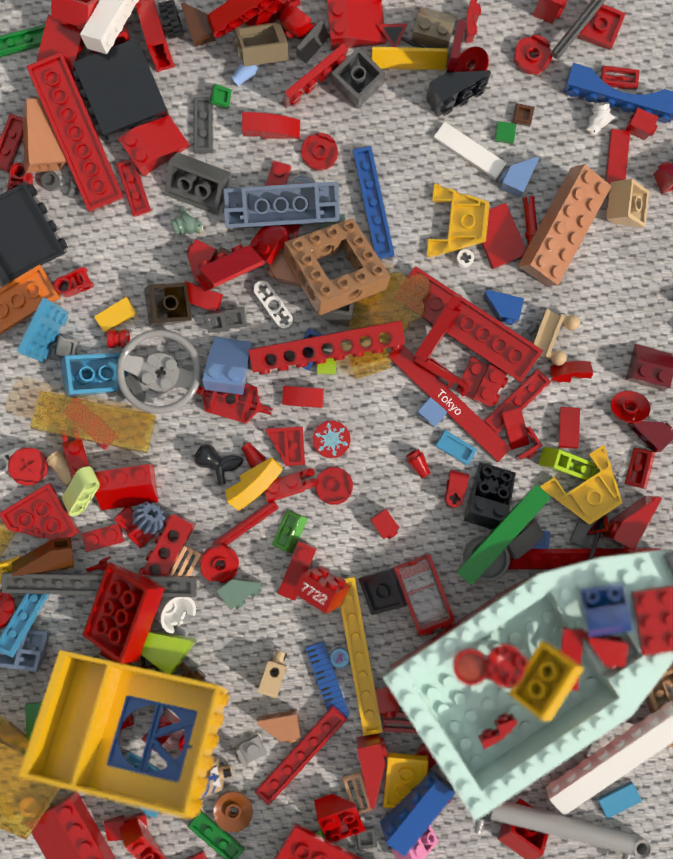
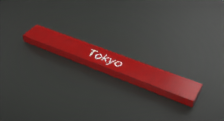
(451, 403)

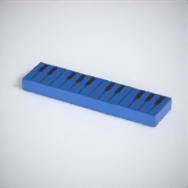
(326, 677)

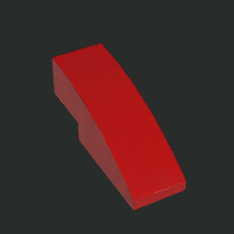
(270, 126)

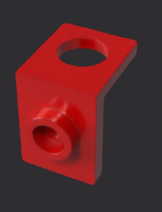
(530, 452)

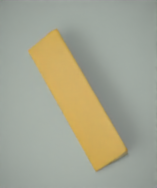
(410, 58)

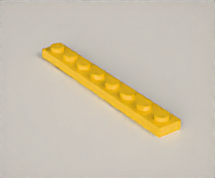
(360, 661)

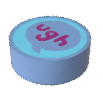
(339, 657)

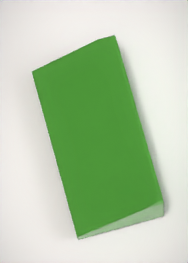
(289, 531)

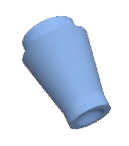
(243, 73)

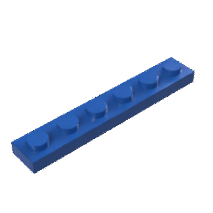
(373, 202)

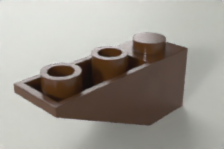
(50, 556)

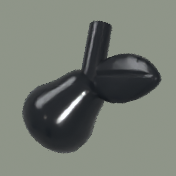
(209, 458)

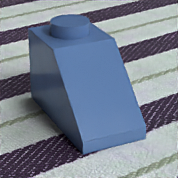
(518, 176)

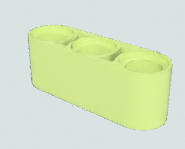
(80, 491)

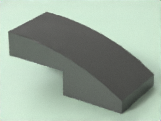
(226, 319)
(525, 539)

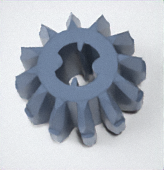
(148, 517)

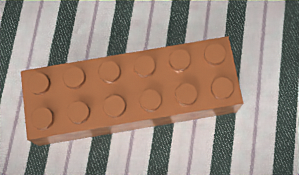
(564, 225)

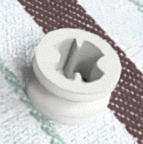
(468, 253)

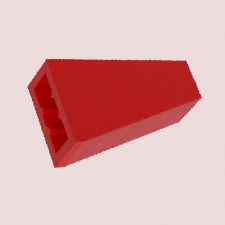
(154, 34)

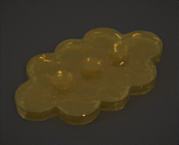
(398, 302)

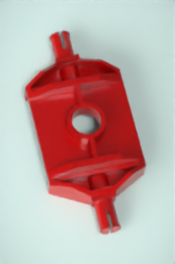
(242, 410)

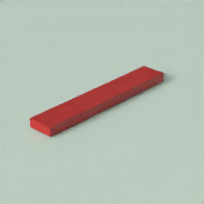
(300, 755)

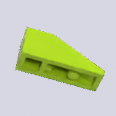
(567, 463)

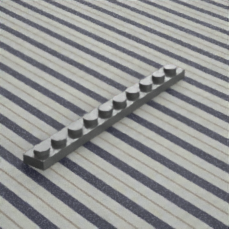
(88, 584)

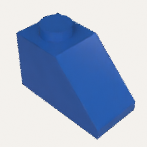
(504, 306)

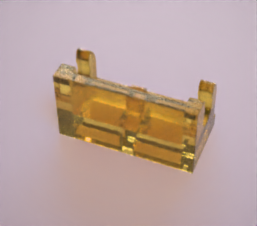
(370, 363)

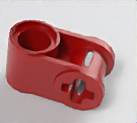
(75, 282)
(456, 485)

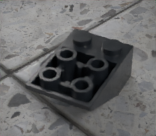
(455, 90)
(489, 496)

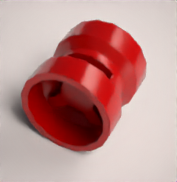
(118, 338)

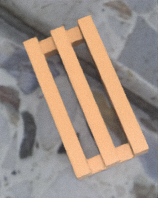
(191, 551)
(352, 777)

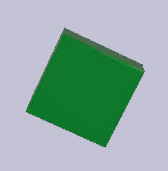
(220, 96)
(505, 132)

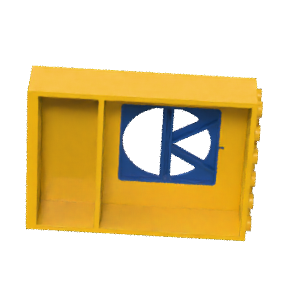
(81, 724)

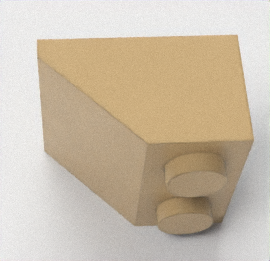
(627, 203)

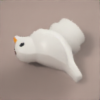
(600, 117)

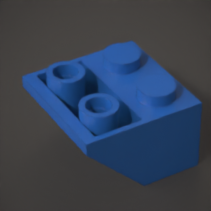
(606, 610)

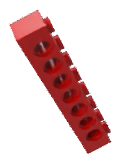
(259, 355)
(184, 529)

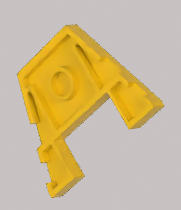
(467, 221)
(594, 496)

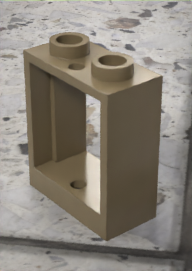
(261, 44)

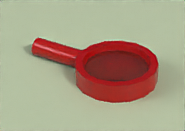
(470, 666)

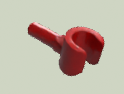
(101, 565)

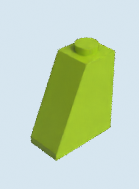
(166, 649)

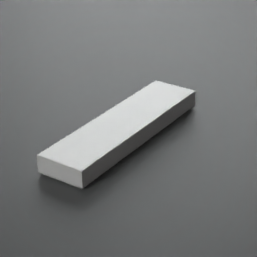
(469, 150)

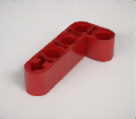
(237, 12)

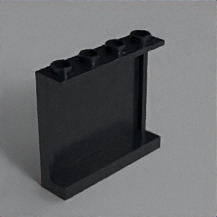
(119, 88)
(26, 233)

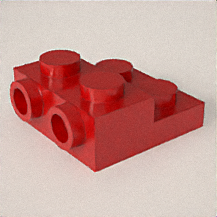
(483, 382)

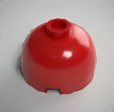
(295, 21)

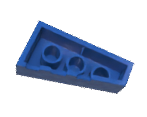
(416, 812)

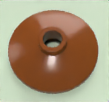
(230, 820)

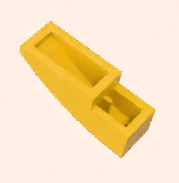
(253, 483)

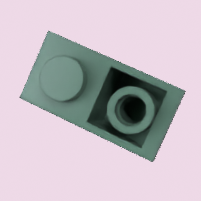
(238, 590)

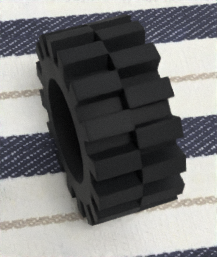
(170, 19)

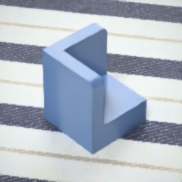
(432, 412)

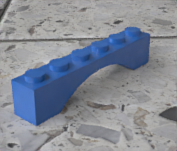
(585, 83)

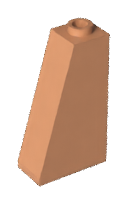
(41, 145)

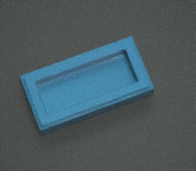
(456, 447)
(619, 799)

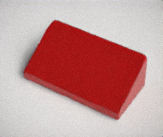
(640, 468)

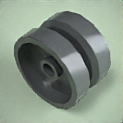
(497, 568)

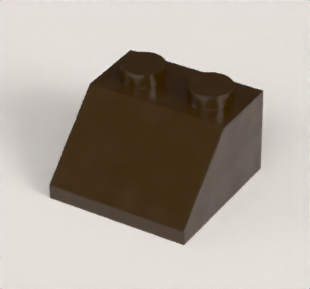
(167, 304)

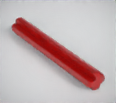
(247, 524)

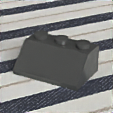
(196, 182)

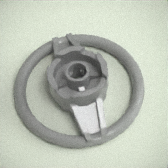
(148, 367)

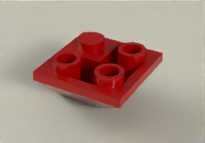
(338, 817)

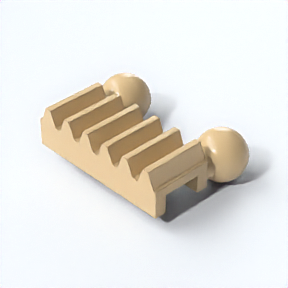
(548, 333)

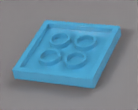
(43, 331)

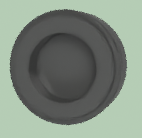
(50, 181)

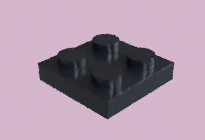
(382, 591)

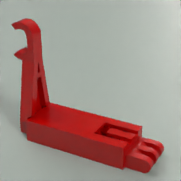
(434, 338)

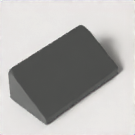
(312, 42)

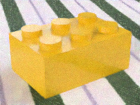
(546, 681)

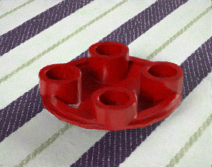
(506, 665)

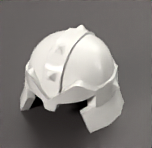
(173, 610)

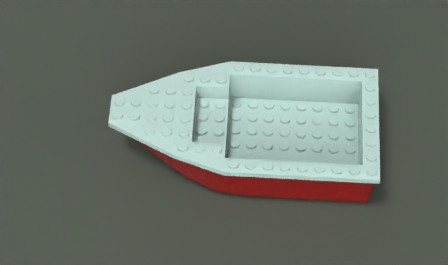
(523, 615)

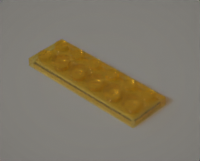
(93, 422)

